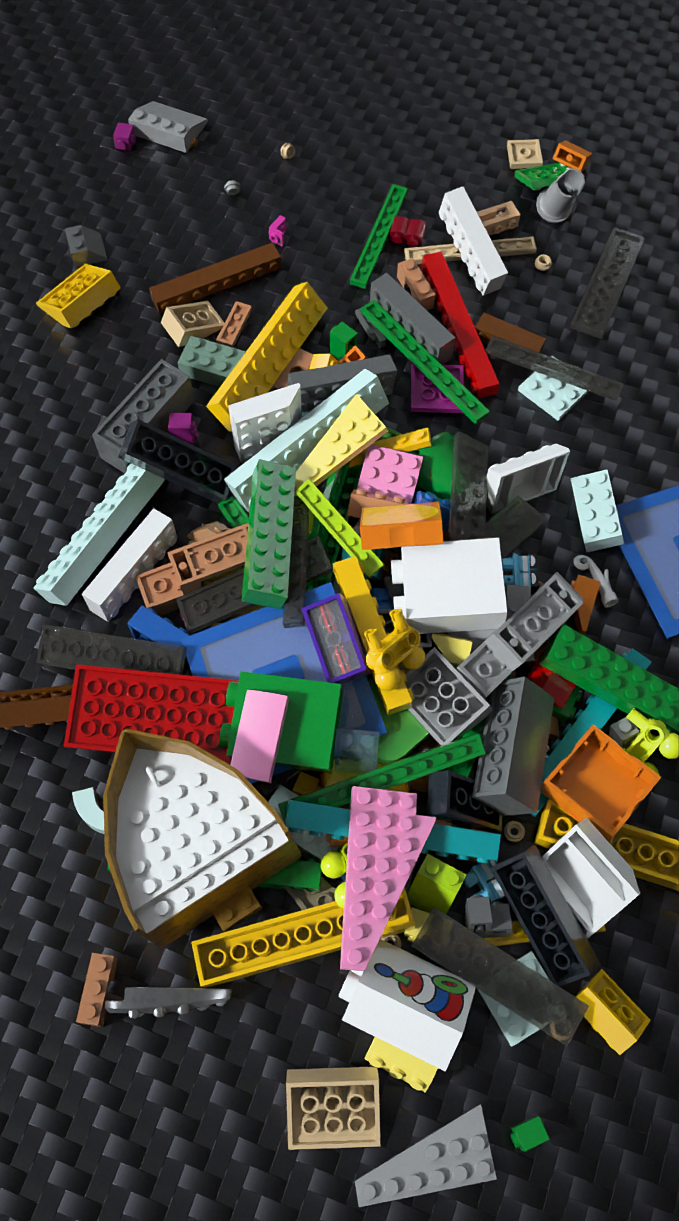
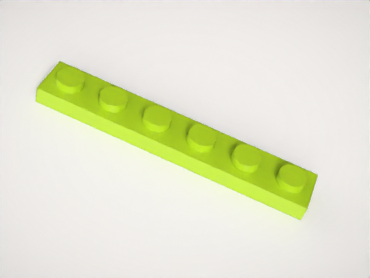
(338, 527)

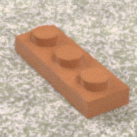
(234, 324)

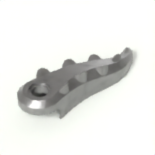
(164, 1000)

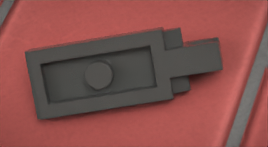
(371, 330)

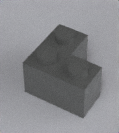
(487, 918)

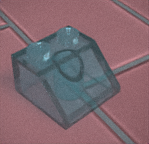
(356, 750)

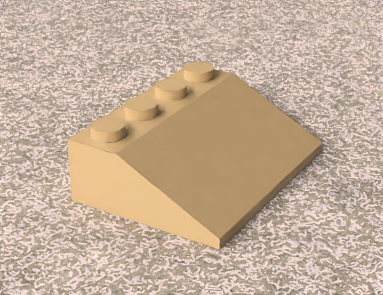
(333, 1108)

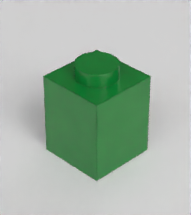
(529, 1134)

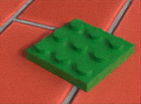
(541, 175)

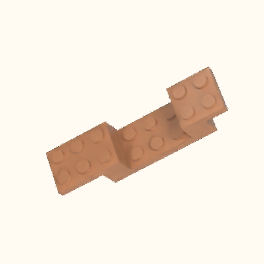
(192, 565)

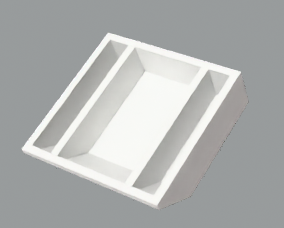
(263, 419)
(525, 476)
(591, 876)

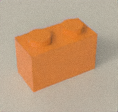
(572, 156)

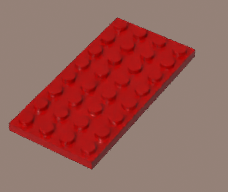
(149, 702)

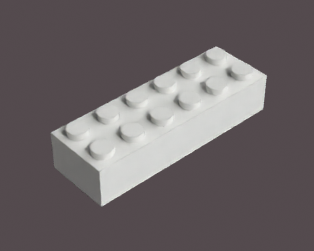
(472, 241)
(137, 555)

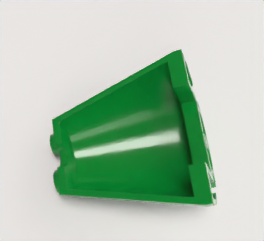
(437, 466)

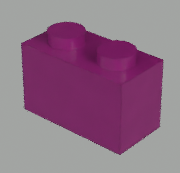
(183, 427)

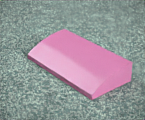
(259, 735)

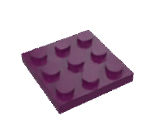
(427, 396)

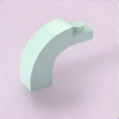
(88, 808)

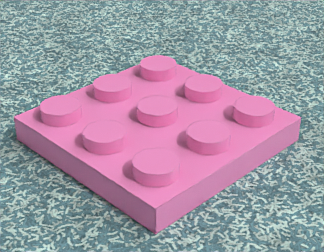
(390, 472)

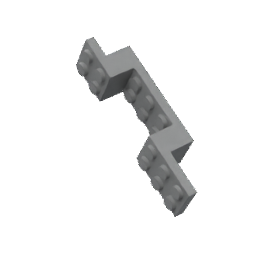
(520, 635)

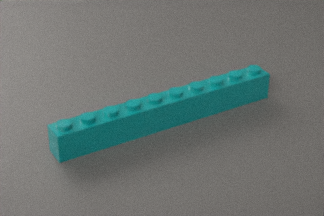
(596, 713)
(442, 838)

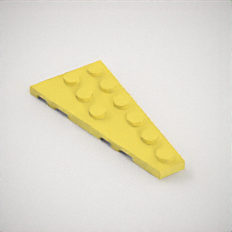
(346, 438)

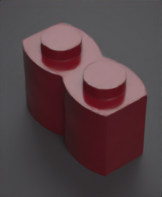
(408, 231)

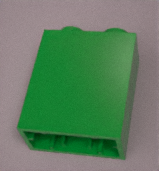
(309, 722)

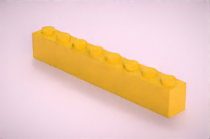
(365, 617)

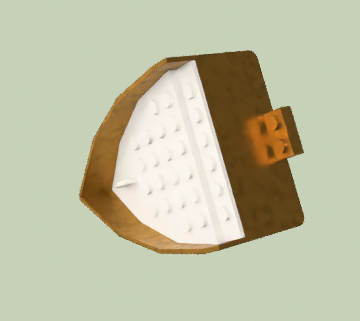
(187, 837)

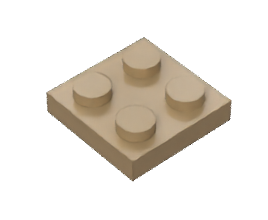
(524, 153)

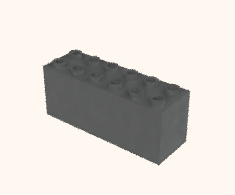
(152, 400)
(514, 747)

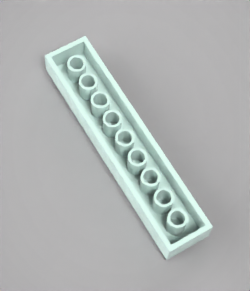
(300, 439)
(97, 535)

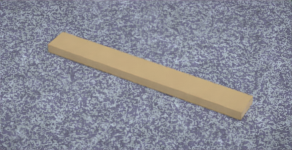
(504, 247)

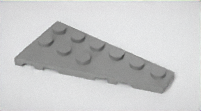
(442, 1161)

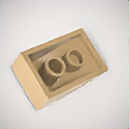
(191, 320)

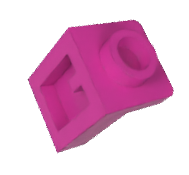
(277, 230)

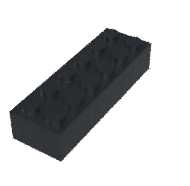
(176, 461)
(545, 916)

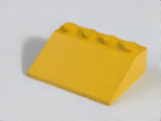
(79, 295)

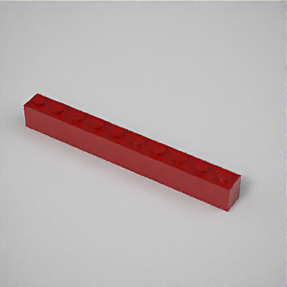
(459, 324)

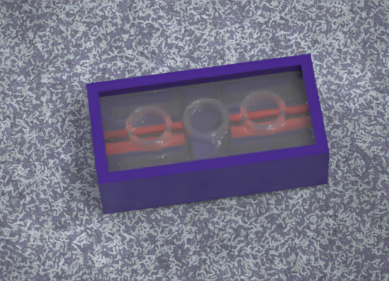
(336, 640)

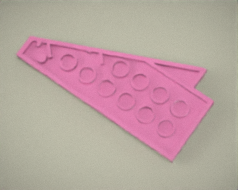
(380, 857)

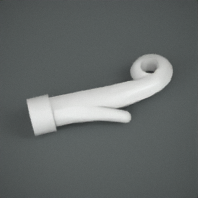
(607, 596)

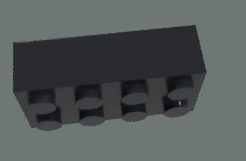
(452, 802)

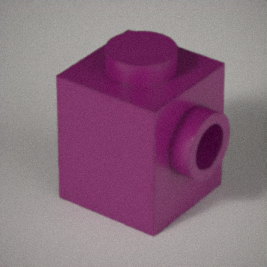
(124, 136)

